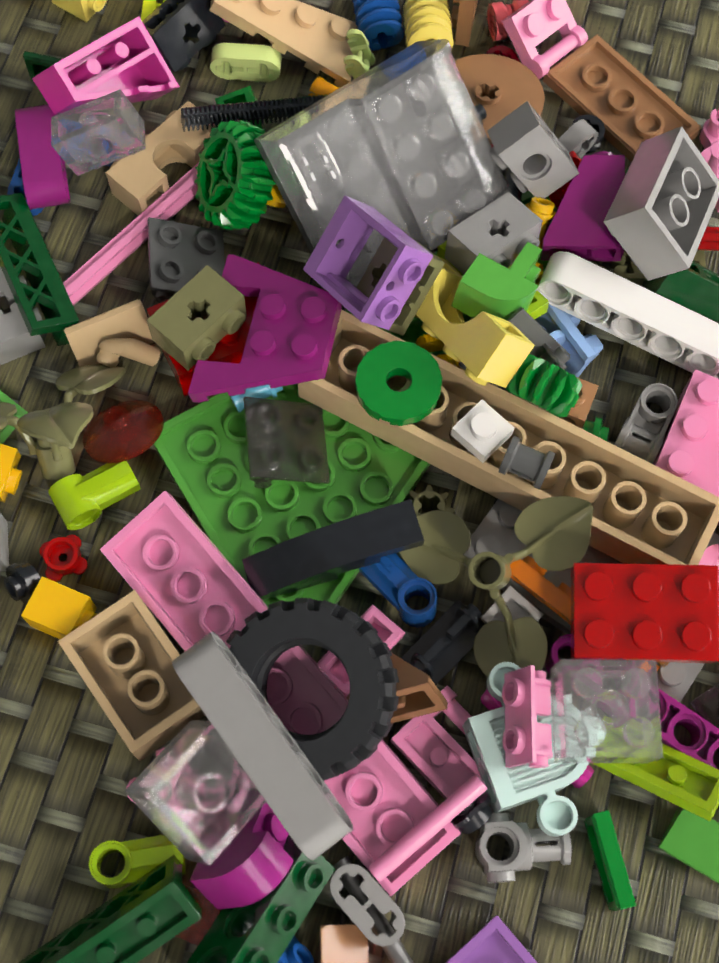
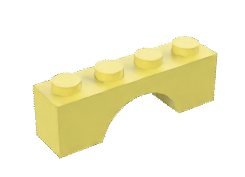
(485, 345)

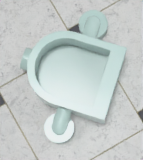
(521, 783)

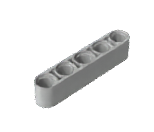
(263, 746)

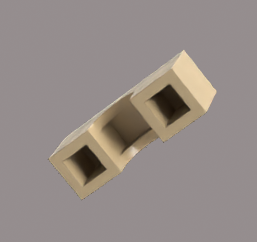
(139, 178)

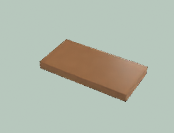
(607, 86)

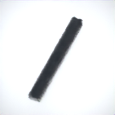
(245, 111)

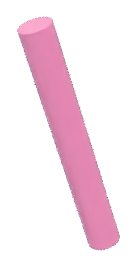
(427, 827)

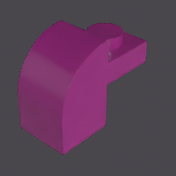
(248, 865)

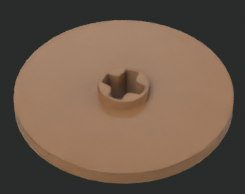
(500, 86)

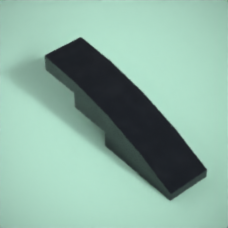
(333, 550)

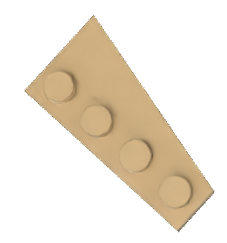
(296, 28)

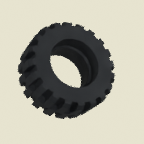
(361, 653)

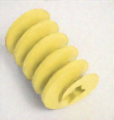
(427, 21)

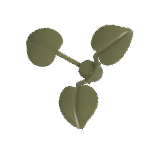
(61, 425)
(554, 532)

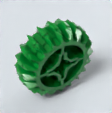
(233, 176)

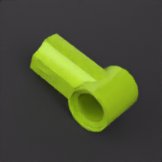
(84, 497)
(140, 858)

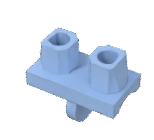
(565, 331)

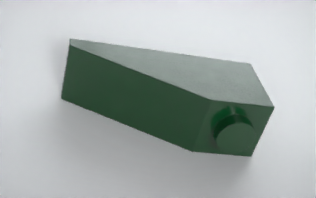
(691, 288)

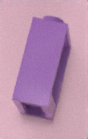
(332, 262)

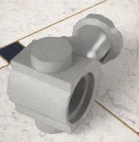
(522, 848)

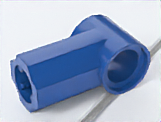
(398, 584)

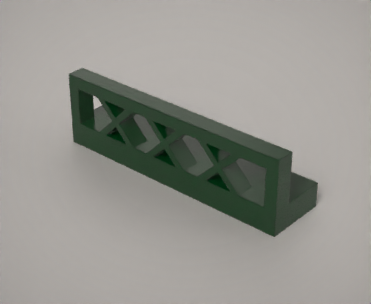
(39, 268)
(128, 923)

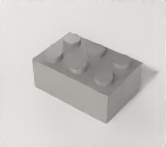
(664, 204)

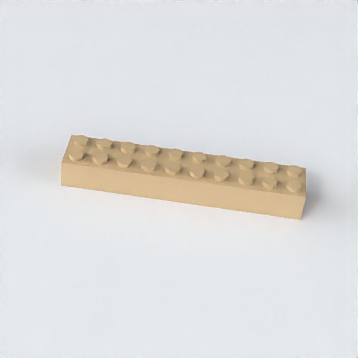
(637, 507)

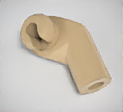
(129, 348)

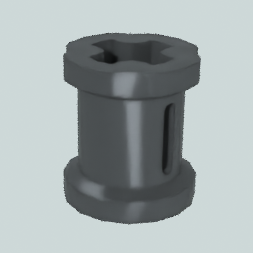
(526, 462)

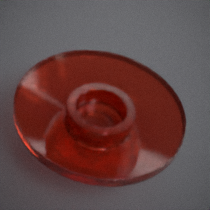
(123, 431)

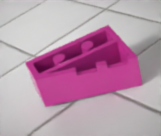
(116, 61)

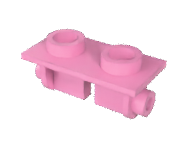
(525, 740)

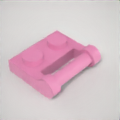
(534, 24)
(435, 751)

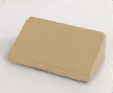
(118, 323)

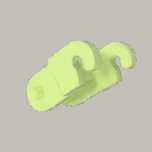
(362, 55)

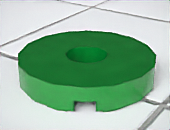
(403, 360)

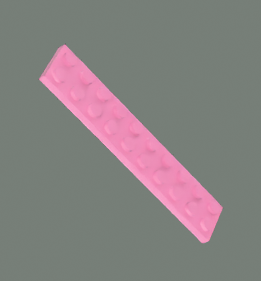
(200, 592)

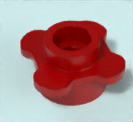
(54, 549)

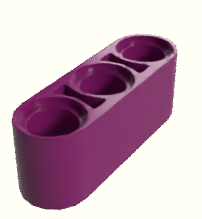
(41, 166)

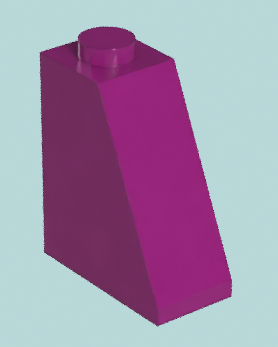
(581, 214)

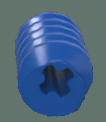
(379, 22)

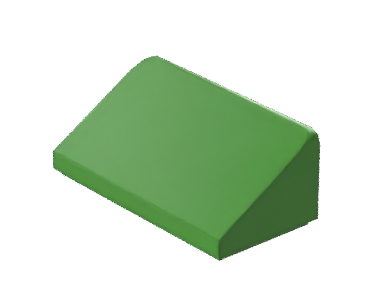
(693, 842)

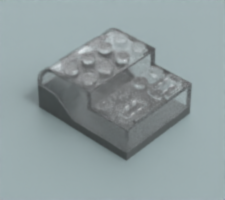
(392, 141)

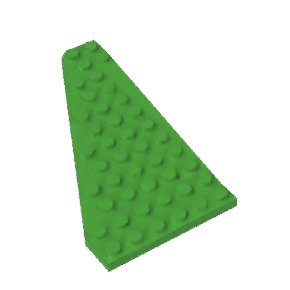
(211, 468)

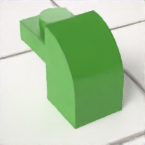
(497, 289)

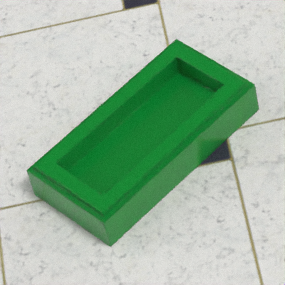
(609, 861)

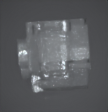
(98, 132)

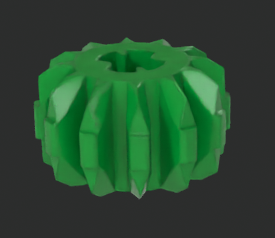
(545, 386)

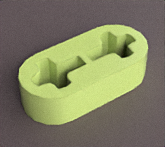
(246, 62)

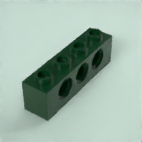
(266, 927)

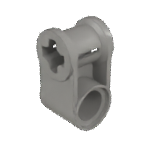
(644, 429)

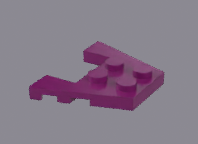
(286, 339)

